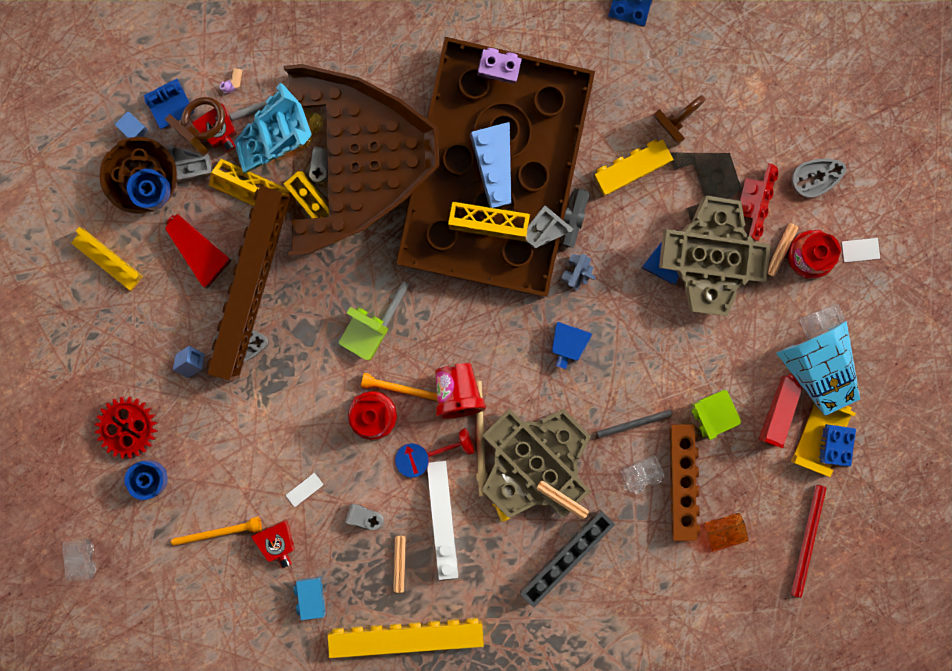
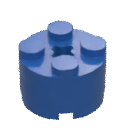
(145, 179)
(136, 485)

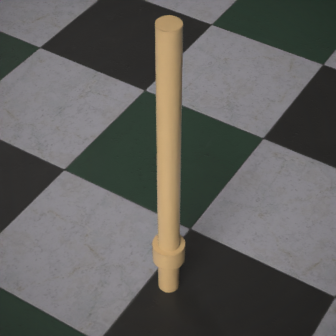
(481, 476)

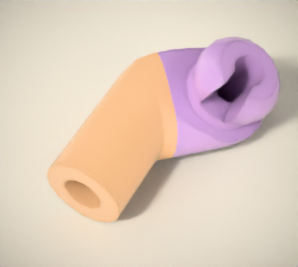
(232, 84)

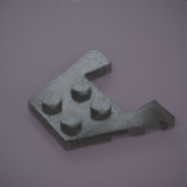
(714, 173)

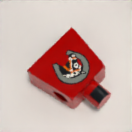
(224, 136)
(276, 543)

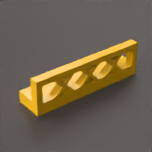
(232, 185)
(489, 229)
(106, 259)

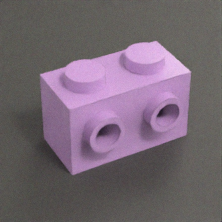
(499, 66)

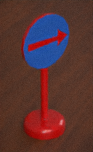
(413, 459)

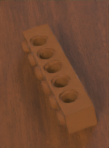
(692, 530)

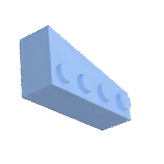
(493, 159)

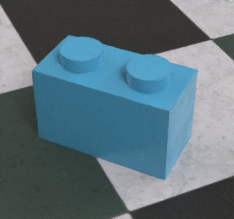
(310, 598)

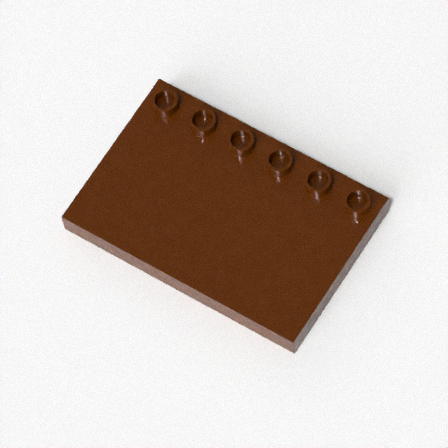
(546, 130)

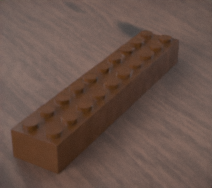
(248, 283)

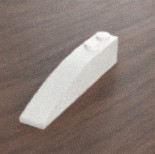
(442, 520)

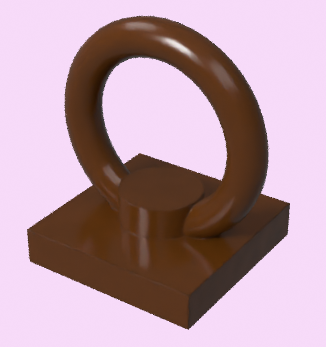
(672, 123)
(190, 133)

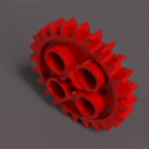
(116, 442)

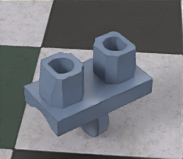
(581, 273)

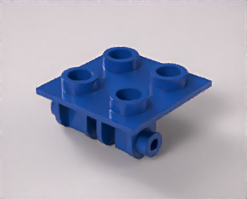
(630, 10)
(167, 100)
(838, 445)

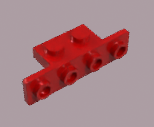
(756, 198)

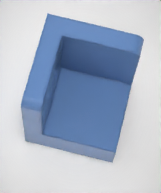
(131, 126)
(188, 362)

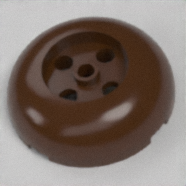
(115, 172)

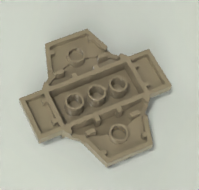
(714, 256)
(534, 454)

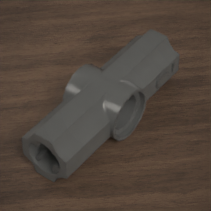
(574, 216)

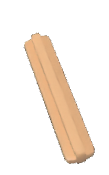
(781, 249)
(562, 500)
(399, 564)

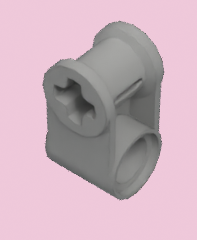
(319, 162)
(361, 516)

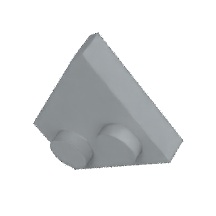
(190, 164)
(545, 228)

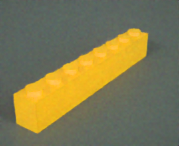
(405, 638)

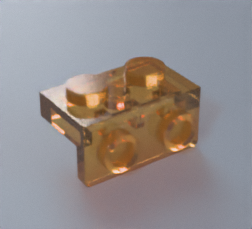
(726, 532)

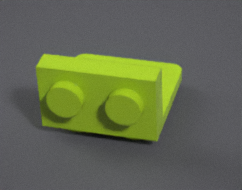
(363, 334)
(715, 414)

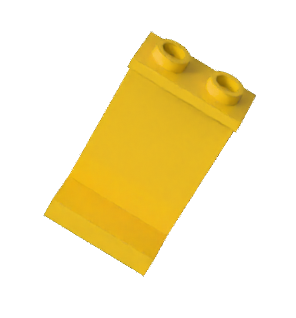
(809, 447)

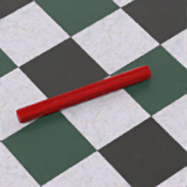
(808, 541)

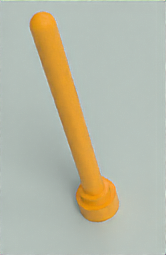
(369, 381)
(253, 524)

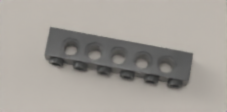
(567, 558)

